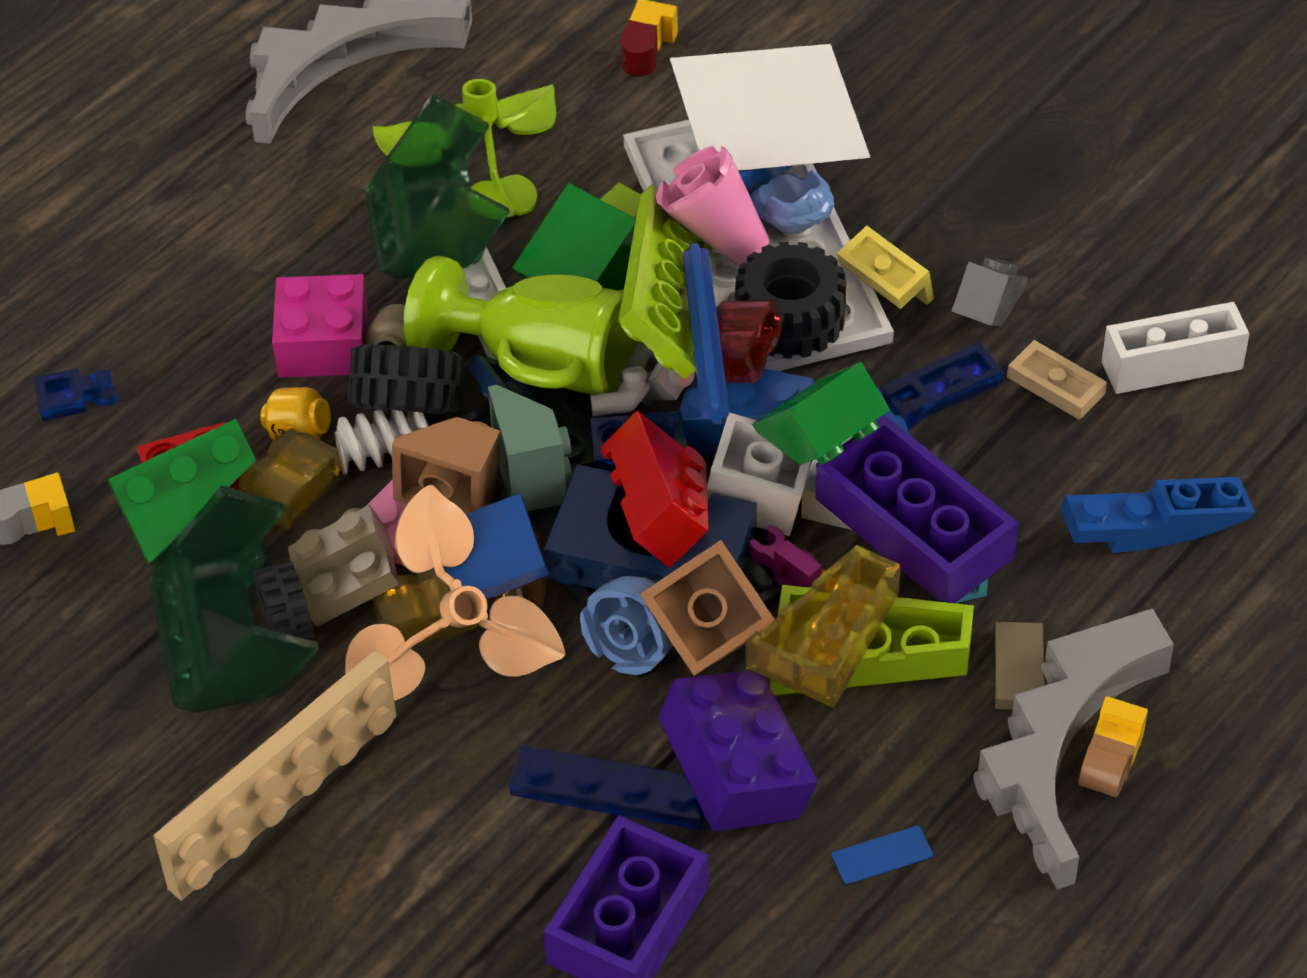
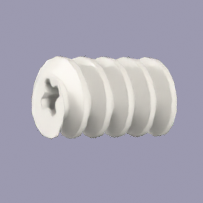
(373, 438)

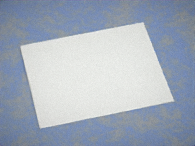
(771, 106)

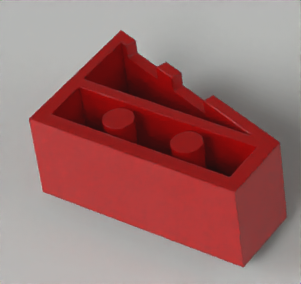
(662, 488)

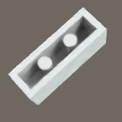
(1175, 347)

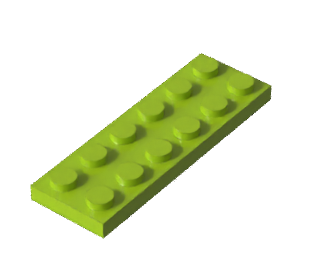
(655, 286)

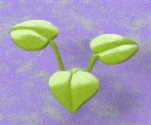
(521, 114)

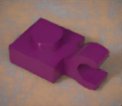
(787, 561)

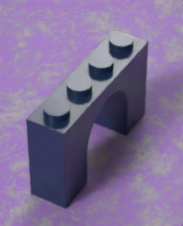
(587, 555)

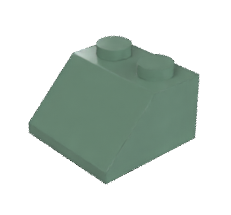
(530, 449)

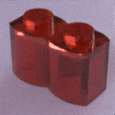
(747, 336)

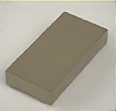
(1017, 660)

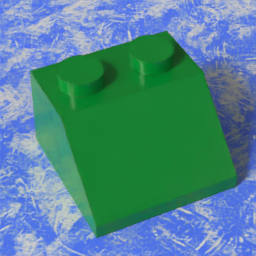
(825, 416)

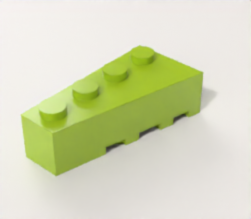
(912, 643)

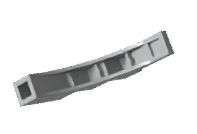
(1045, 720)

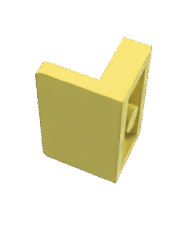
(886, 268)

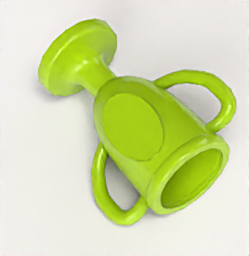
(539, 330)

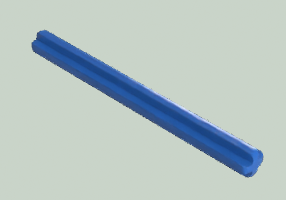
(705, 335)

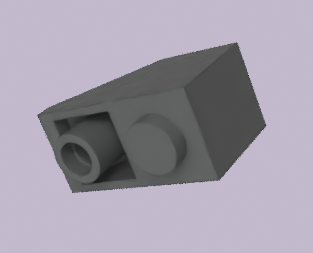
(989, 291)

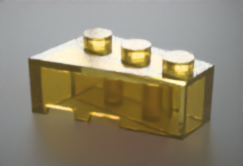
(829, 629)

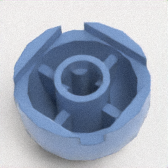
(623, 626)

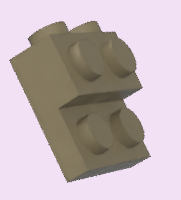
(344, 564)

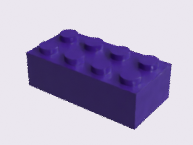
(917, 512)

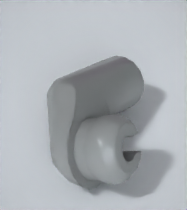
(626, 396)

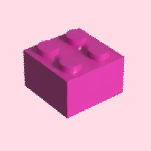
(318, 324)

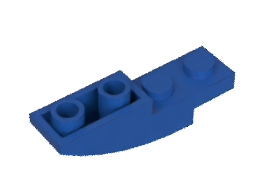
(1164, 516)

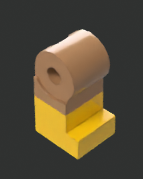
(1113, 746)

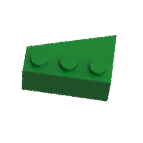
(174, 486)

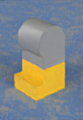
(34, 508)

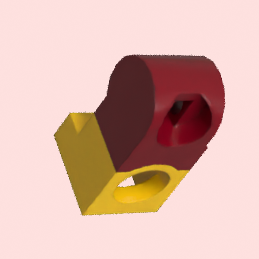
(646, 30)

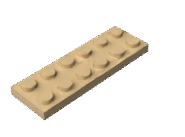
(276, 776)

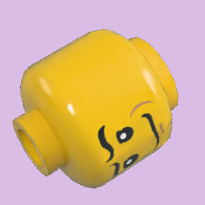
(296, 408)

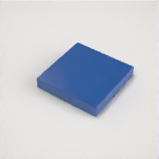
(503, 549)

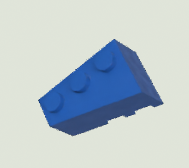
(744, 399)

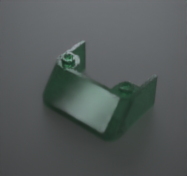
(423, 198)
(205, 612)

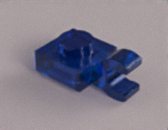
(66, 392)

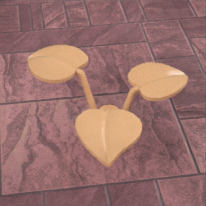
(517, 633)

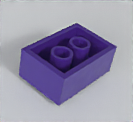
(737, 750)
(627, 905)

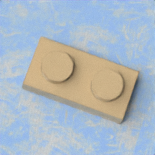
(1056, 379)

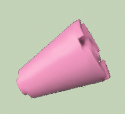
(714, 204)

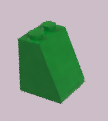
(581, 240)

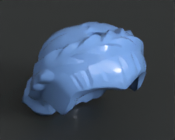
(794, 202)

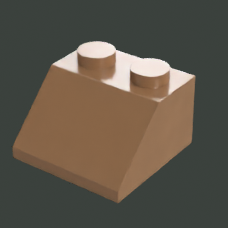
(452, 456)
(707, 608)

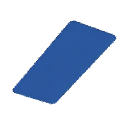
(882, 854)

